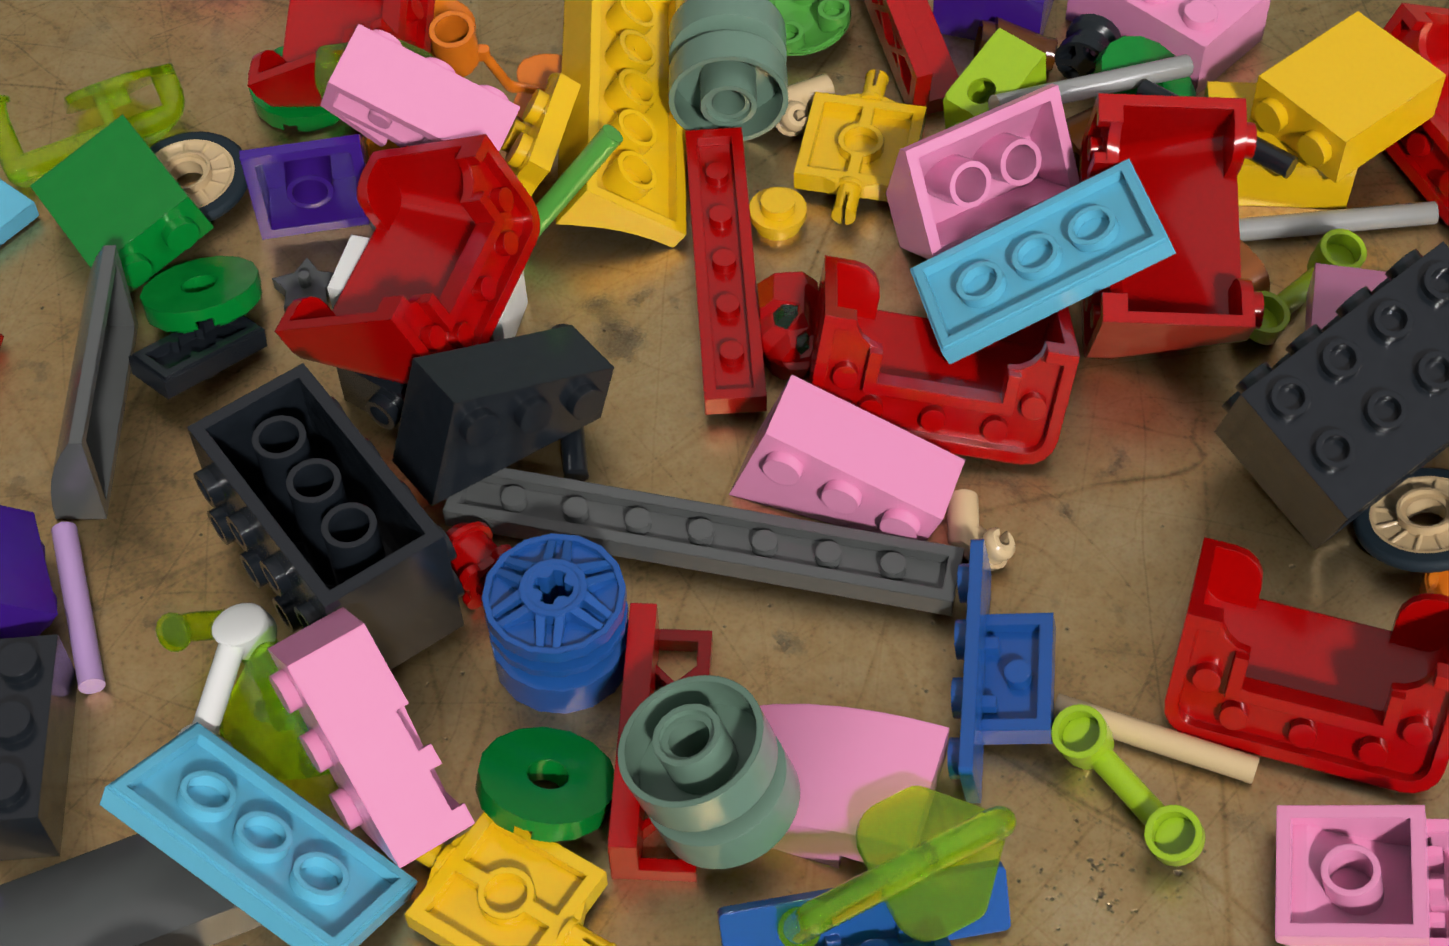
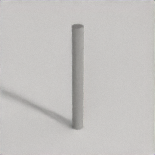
(1108, 81)
(1350, 219)

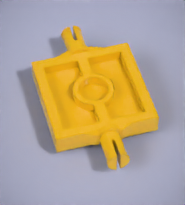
(535, 141)
(855, 144)
(506, 891)

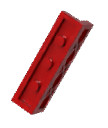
(914, 51)
(640, 676)

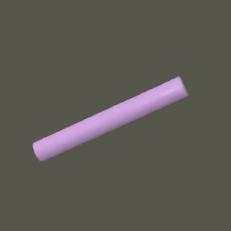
(78, 608)

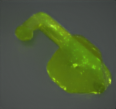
(26, 168)
(254, 714)
(924, 858)

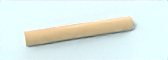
(1172, 743)

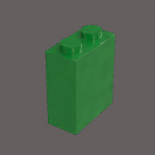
(123, 197)

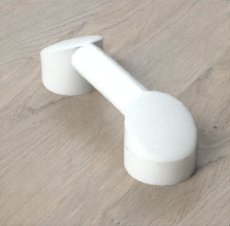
(238, 634)

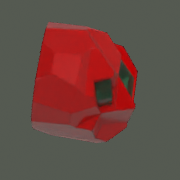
(788, 322)

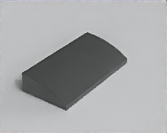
(95, 394)
(117, 898)

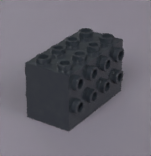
(1350, 401)
(325, 517)

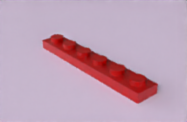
(725, 273)

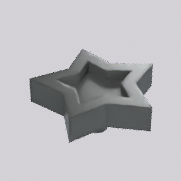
(303, 283)

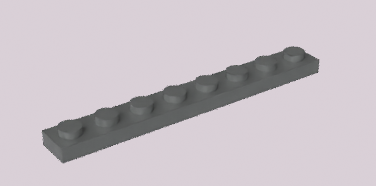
(716, 539)

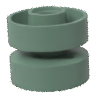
(728, 66)
(709, 772)

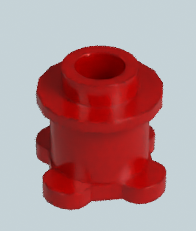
(474, 558)

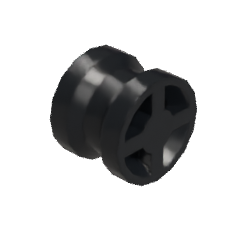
(1083, 43)

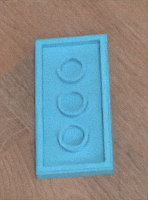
(1041, 261)
(258, 842)

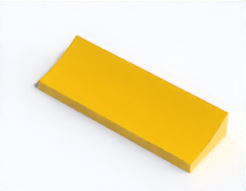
(623, 70)

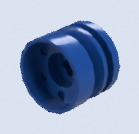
(557, 622)

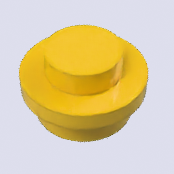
(778, 213)

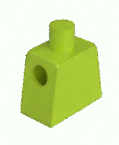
(999, 67)

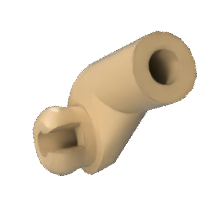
(799, 102)
(964, 526)

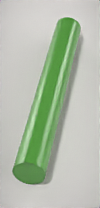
(577, 174)

